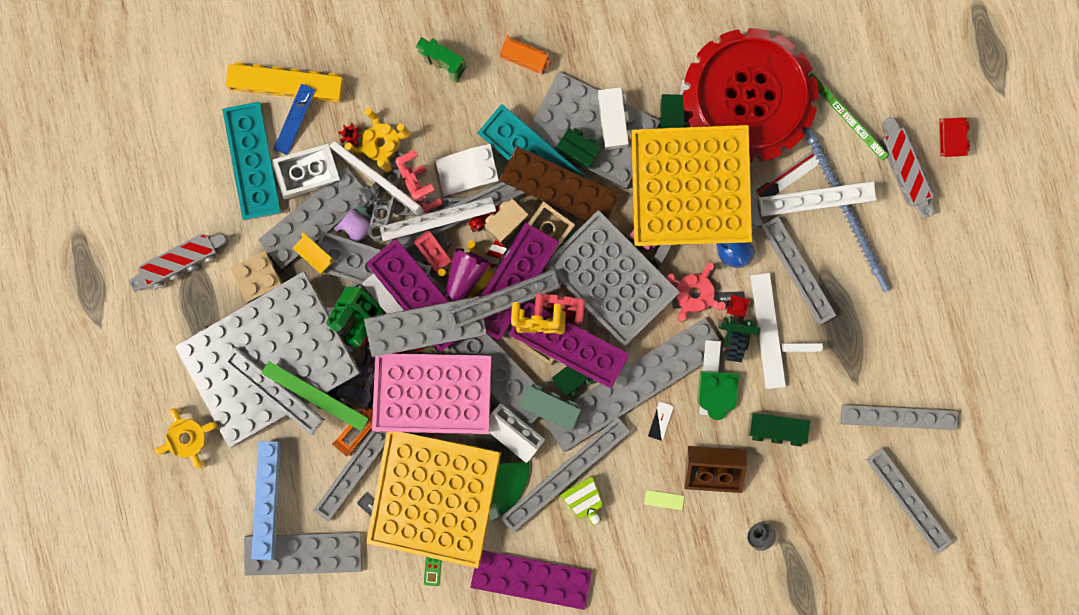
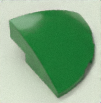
(508, 487)

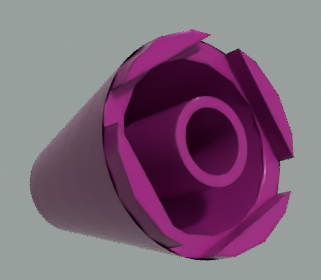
(464, 273)

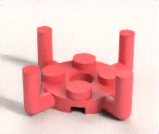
(415, 188)
(706, 292)
(572, 304)

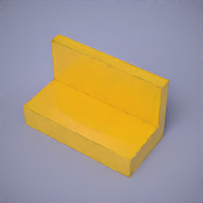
(313, 254)

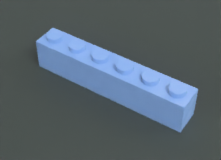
(266, 501)

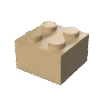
(506, 221)
(551, 223)
(256, 276)

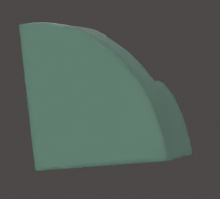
(365, 212)

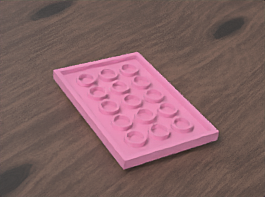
(432, 393)

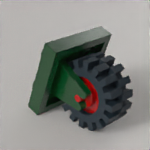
(737, 337)

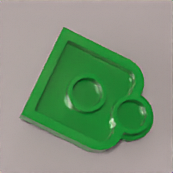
(717, 392)

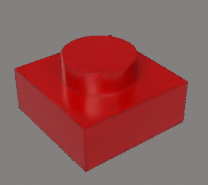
(737, 306)

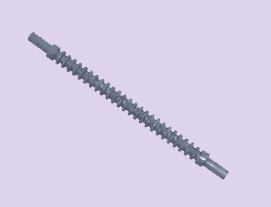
(877, 269)

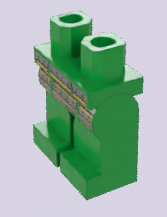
(441, 58)

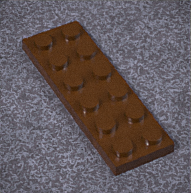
(557, 185)

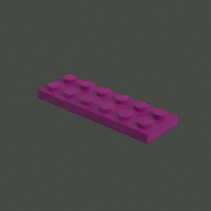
(522, 261)
(406, 279)
(576, 350)
(532, 579)

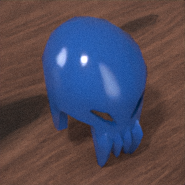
(735, 254)

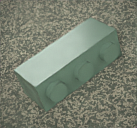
(550, 407)

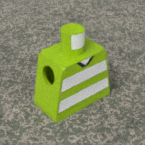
(584, 500)

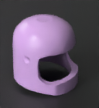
(355, 225)

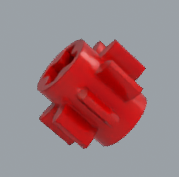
(350, 129)

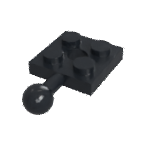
(364, 395)

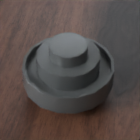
(370, 195)
(761, 536)

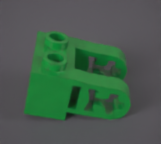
(360, 305)

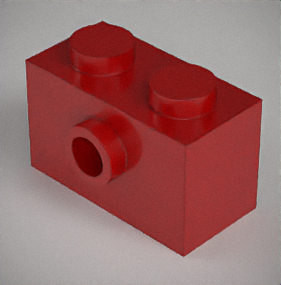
(954, 136)

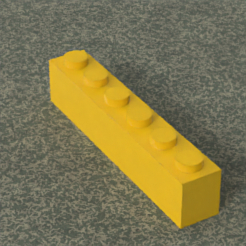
(283, 82)

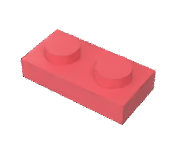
(432, 251)

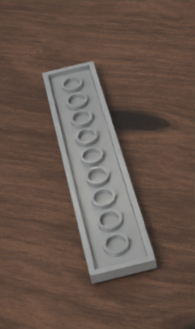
(507, 378)
(637, 383)

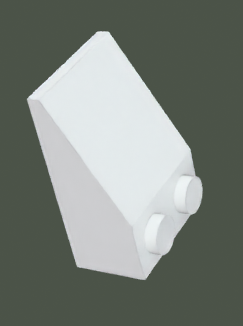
(467, 170)
(305, 171)

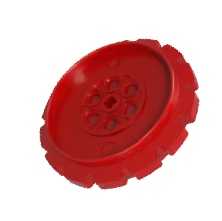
(784, 78)

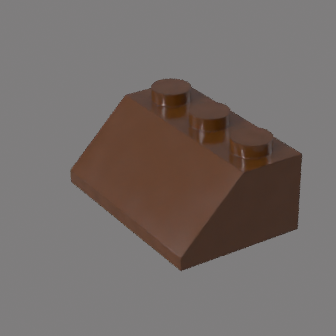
(715, 469)

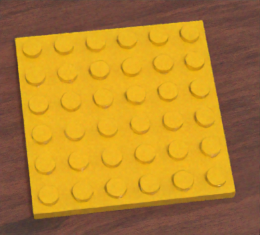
(691, 185)
(433, 498)

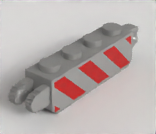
(906, 168)
(177, 261)

